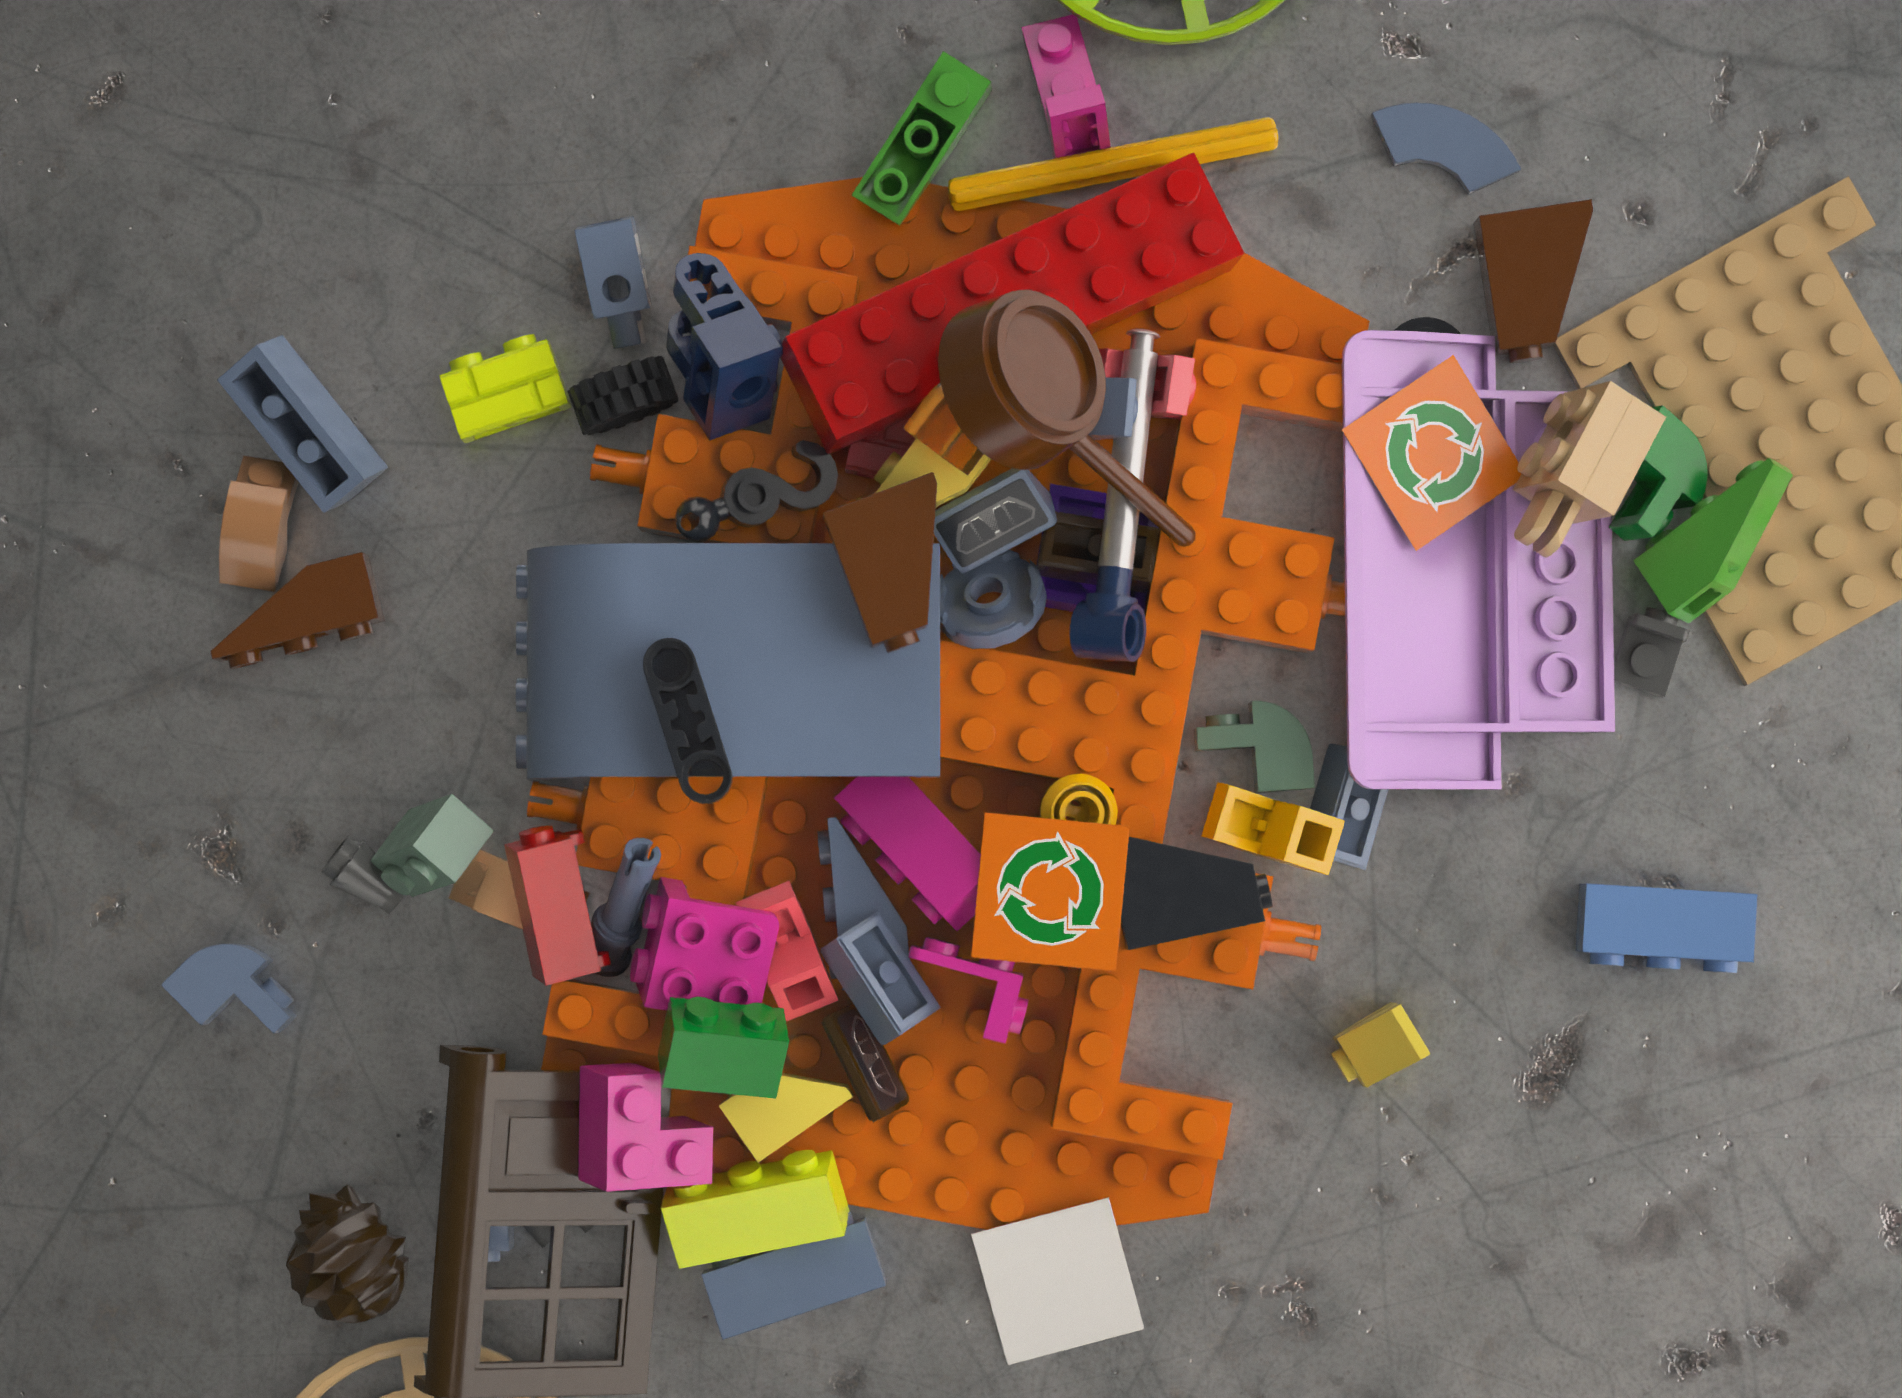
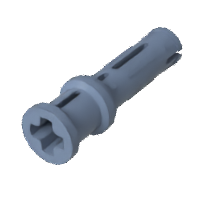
(618, 921)

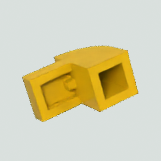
(1273, 829)

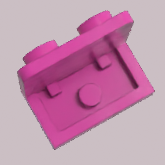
(702, 949)
(1007, 1008)

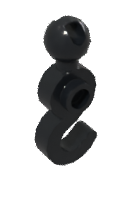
(755, 495)

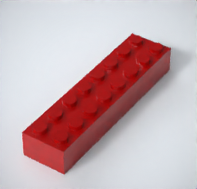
(1096, 258)

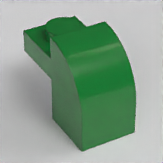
(1668, 479)

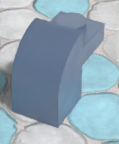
(227, 971)

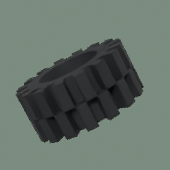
(623, 395)

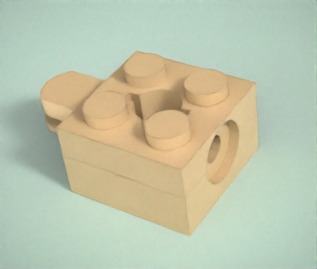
(1582, 461)

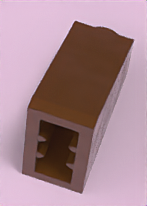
(1529, 273)
(887, 558)

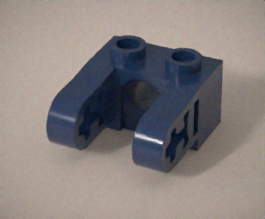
(730, 349)

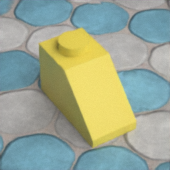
(1378, 1046)
(772, 1122)

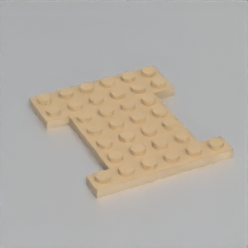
(1778, 365)

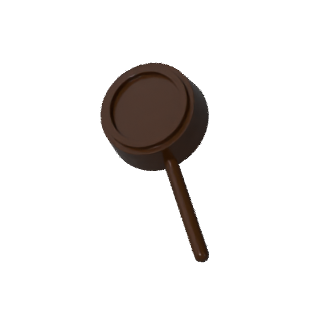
(1032, 386)

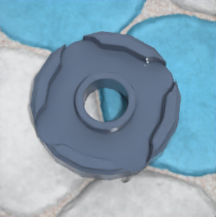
(994, 622)

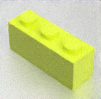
(757, 1209)

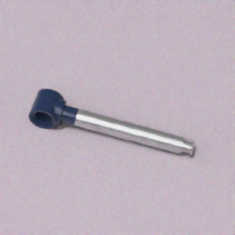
(1110, 621)

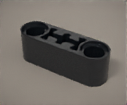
(669, 712)

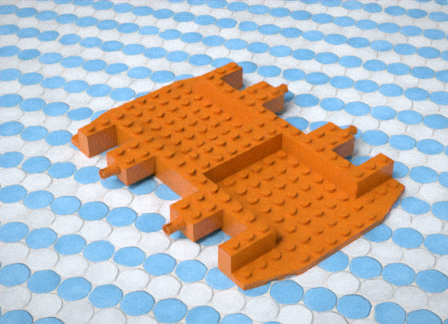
(1043, 1117)

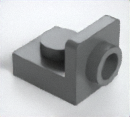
(1649, 651)

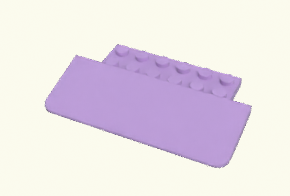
(1474, 623)

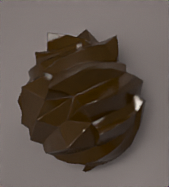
(346, 1259)

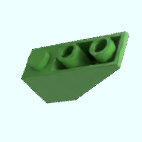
(923, 138)
(1710, 550)

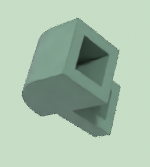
(1278, 745)

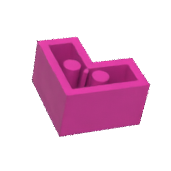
(627, 1140)

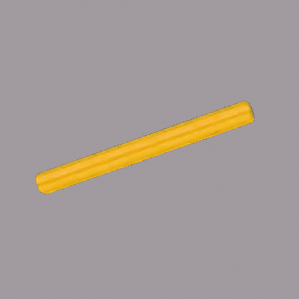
(1110, 164)

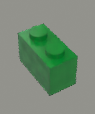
(723, 1047)

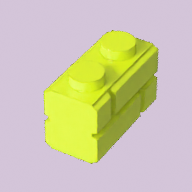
(505, 388)

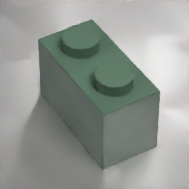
(431, 846)

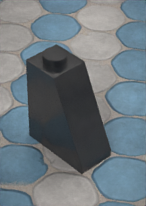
(1186, 894)

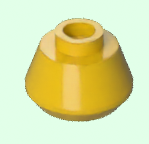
(1093, 796)

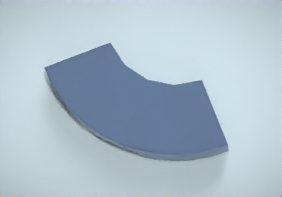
(1445, 139)

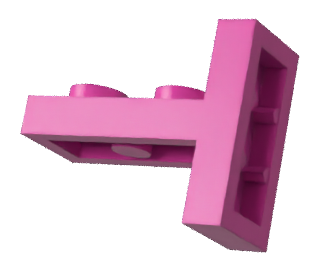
(1066, 86)

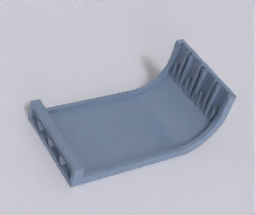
(773, 647)

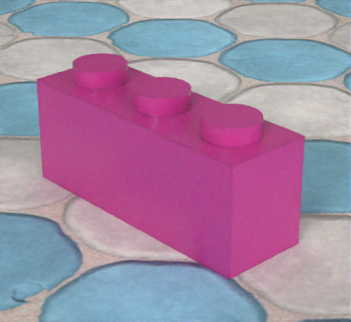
(915, 844)

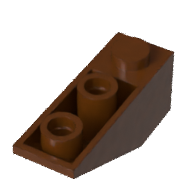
(315, 603)

